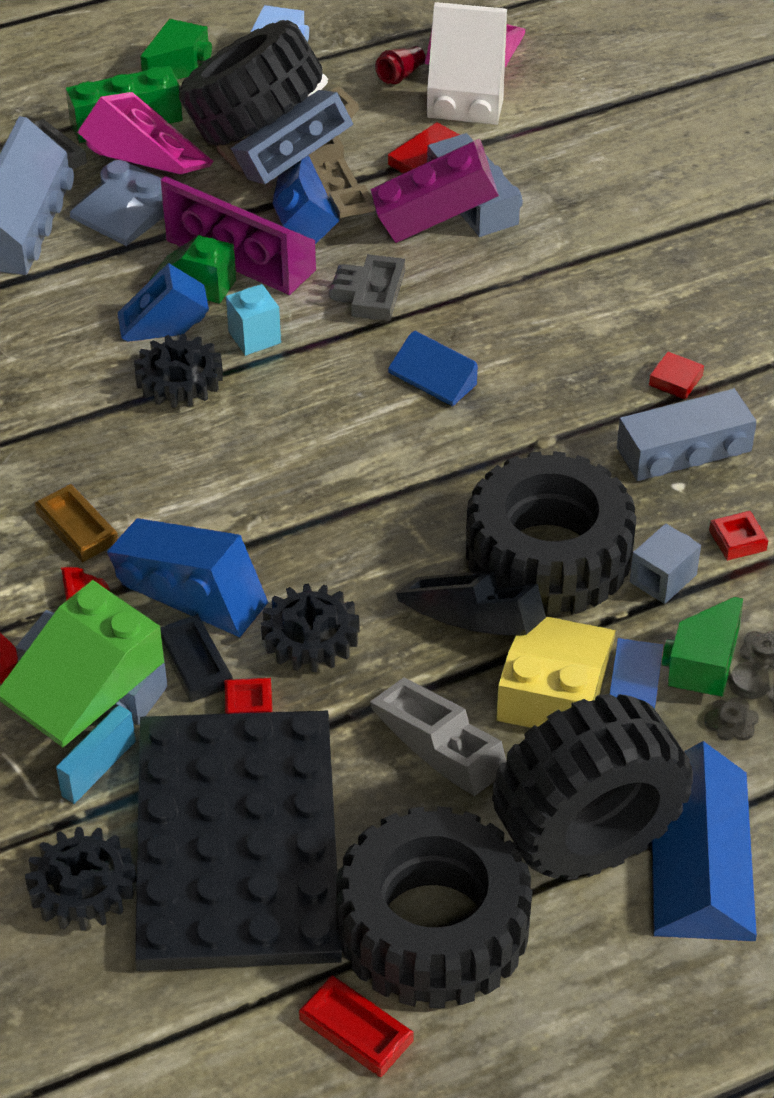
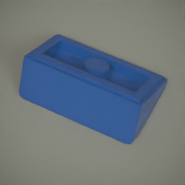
(434, 368)

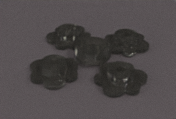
(747, 681)

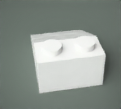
(467, 63)

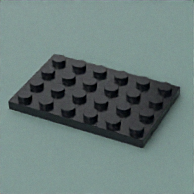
(236, 841)

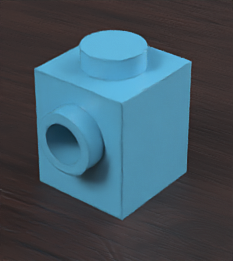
(253, 319)

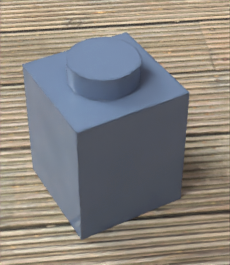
(665, 563)

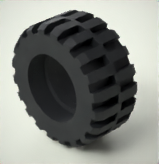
(250, 83)
(560, 494)
(592, 786)
(433, 961)

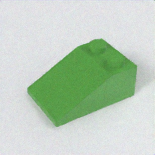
(82, 663)

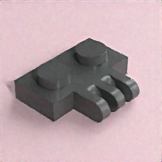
(369, 287)

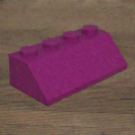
(260, 246)

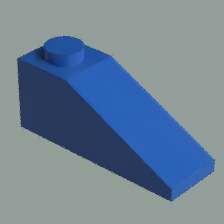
(304, 201)

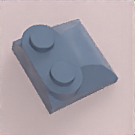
(123, 203)

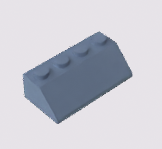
(31, 193)

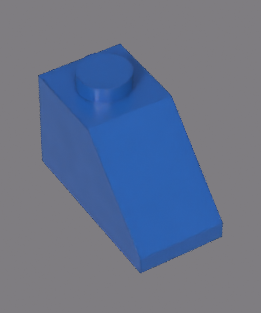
(164, 306)

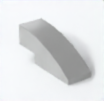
(440, 735)

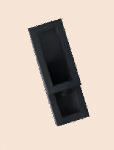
(475, 602)

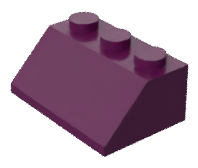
(435, 191)

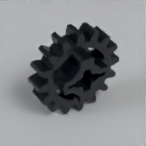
(178, 370)
(288, 632)
(81, 878)

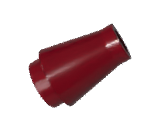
(397, 64)

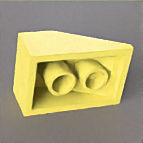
(552, 670)

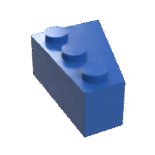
(191, 572)

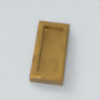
(76, 522)

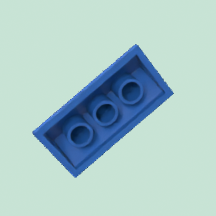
(706, 857)

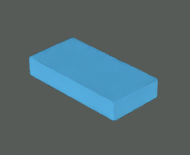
(96, 754)

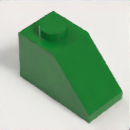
(180, 46)
(207, 262)
(704, 649)

